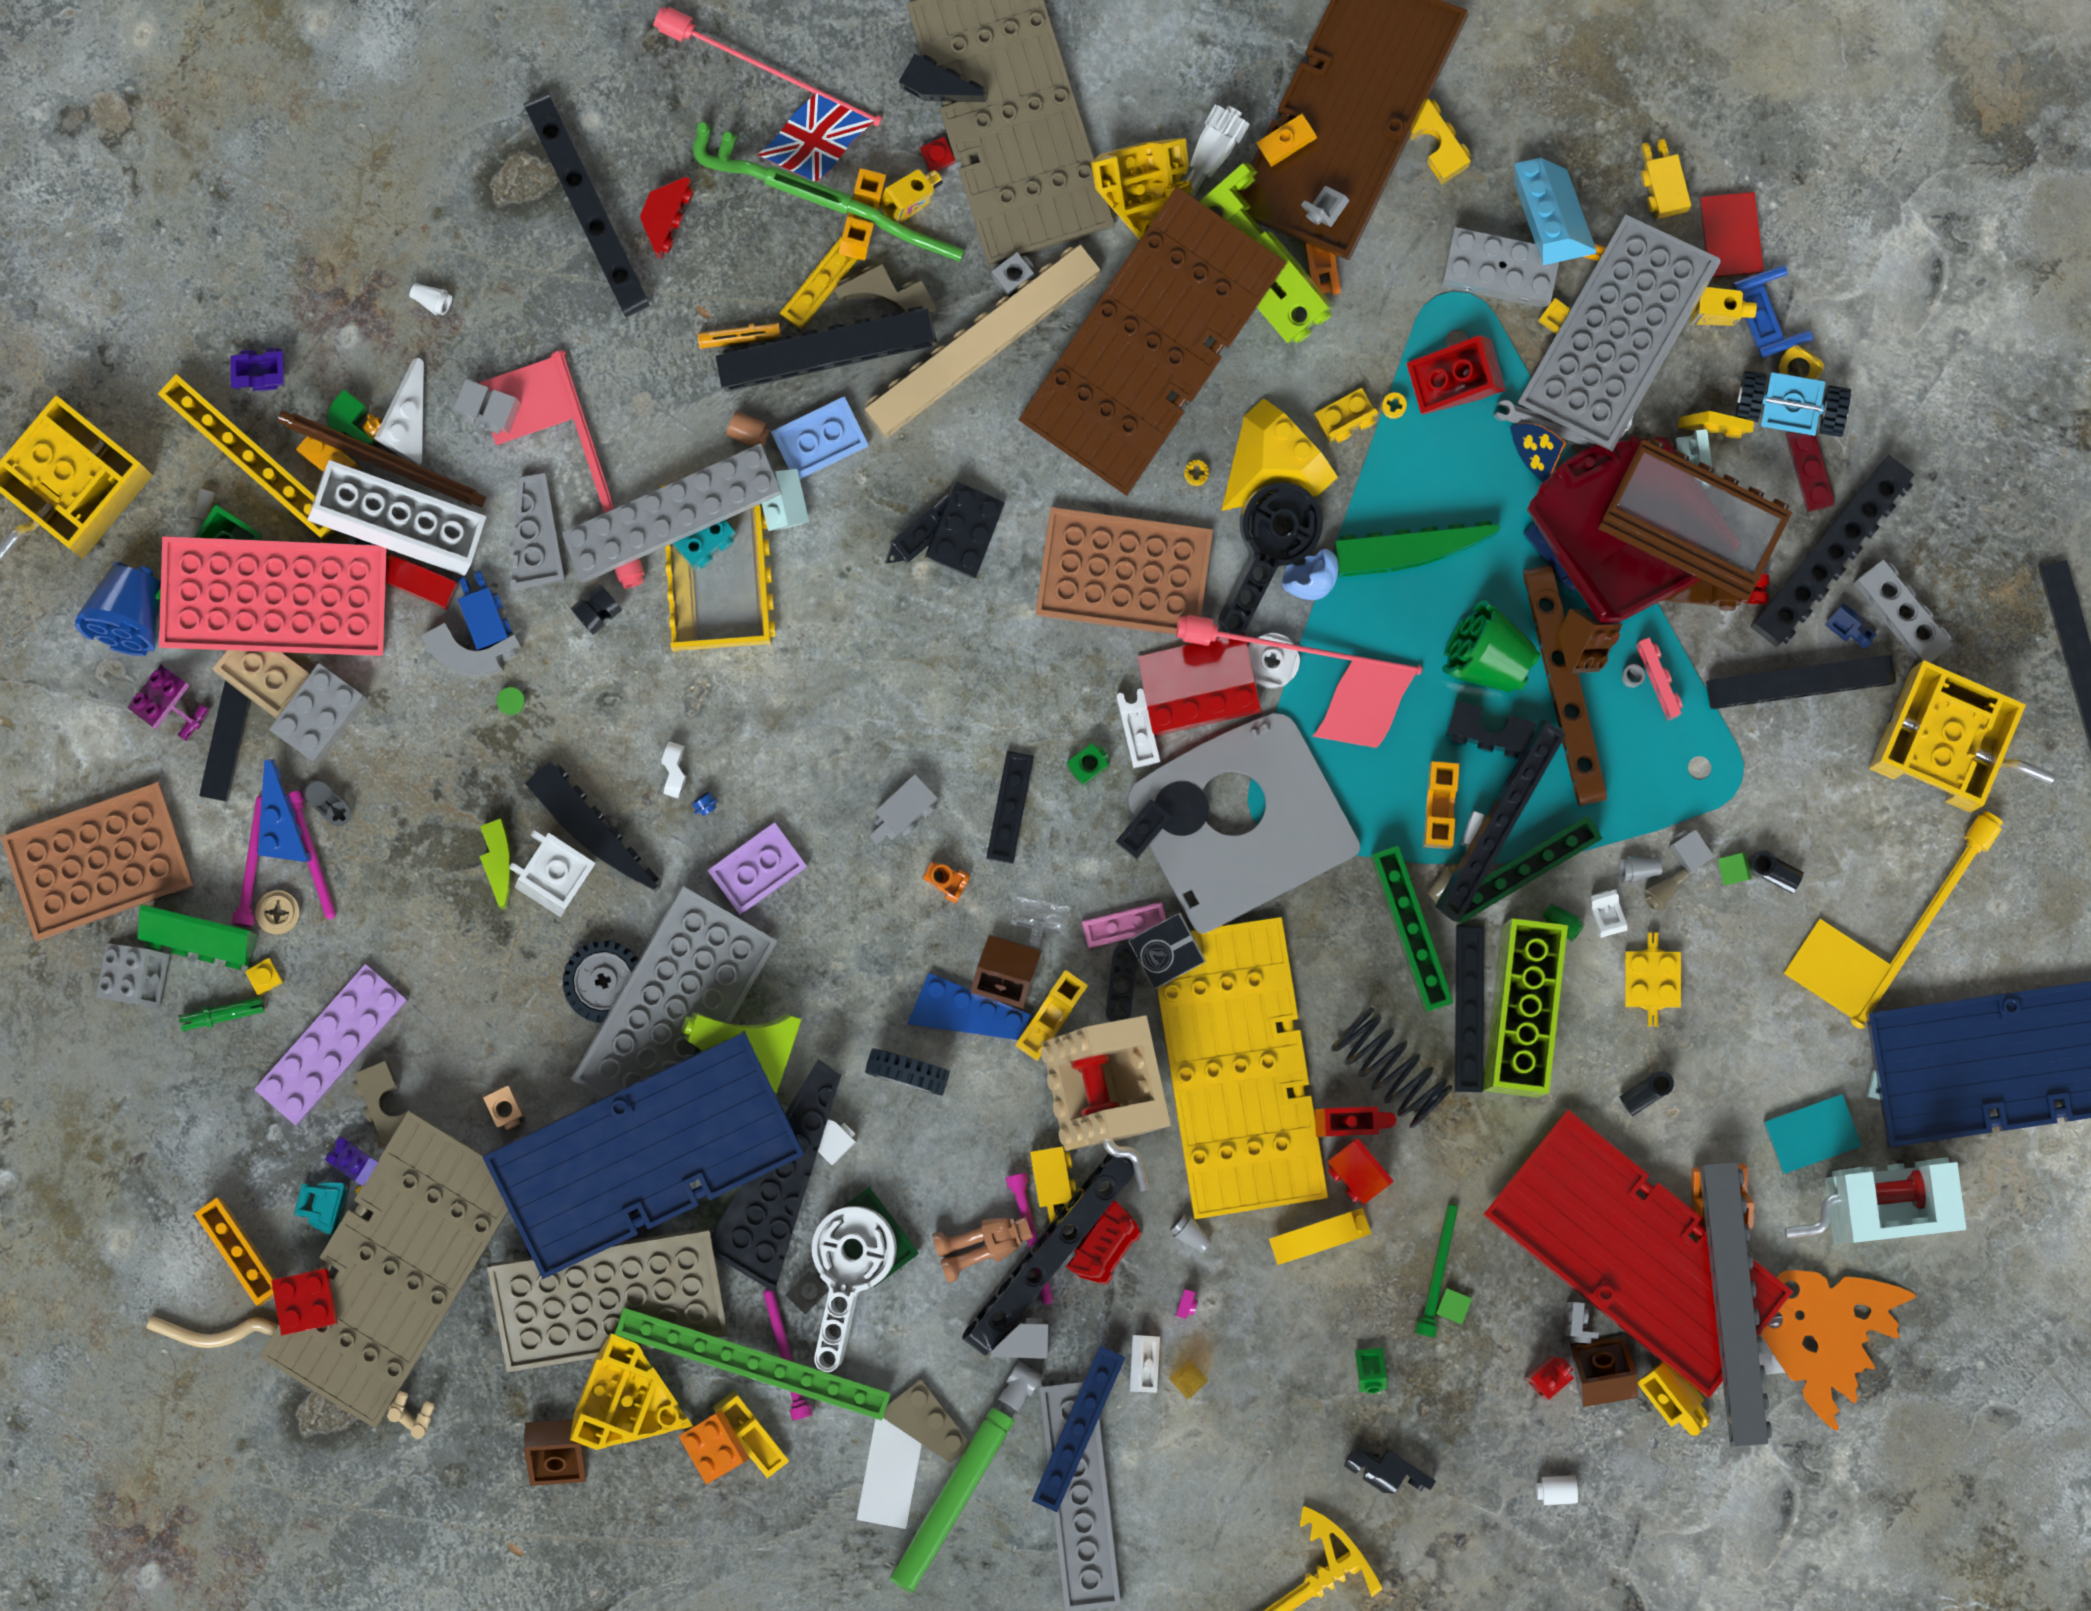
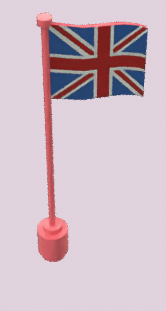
(813, 135)

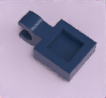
(1847, 624)

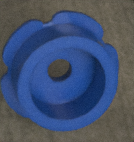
(704, 804)

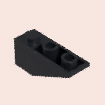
(933, 83)

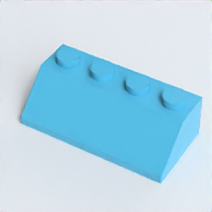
(1552, 211)

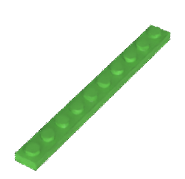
(752, 1364)

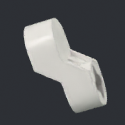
(676, 779)

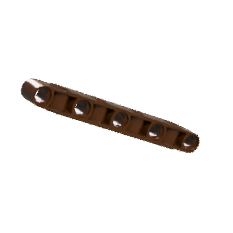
(1564, 687)

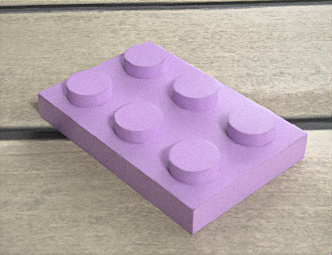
(757, 868)

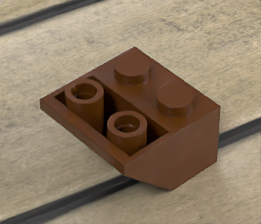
(1586, 640)
(1006, 971)

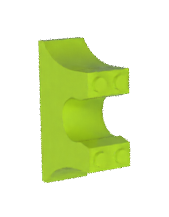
(770, 1040)

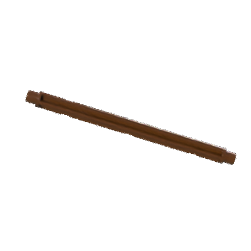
(381, 458)

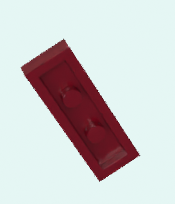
(1810, 471)

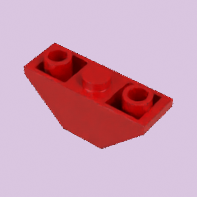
(663, 213)

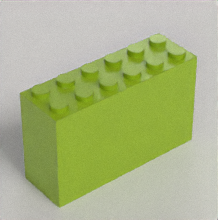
(1525, 1008)

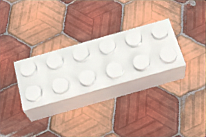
(396, 518)

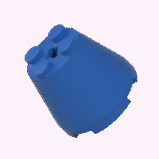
(123, 611)

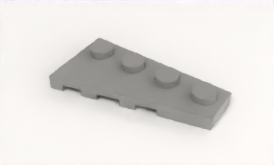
(536, 543)

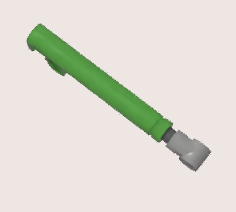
(964, 1479)

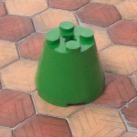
(1490, 651)

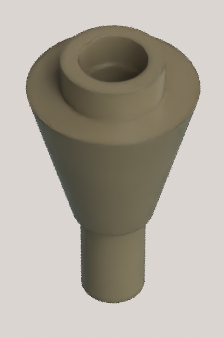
(1660, 894)

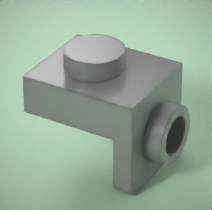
(1326, 207)

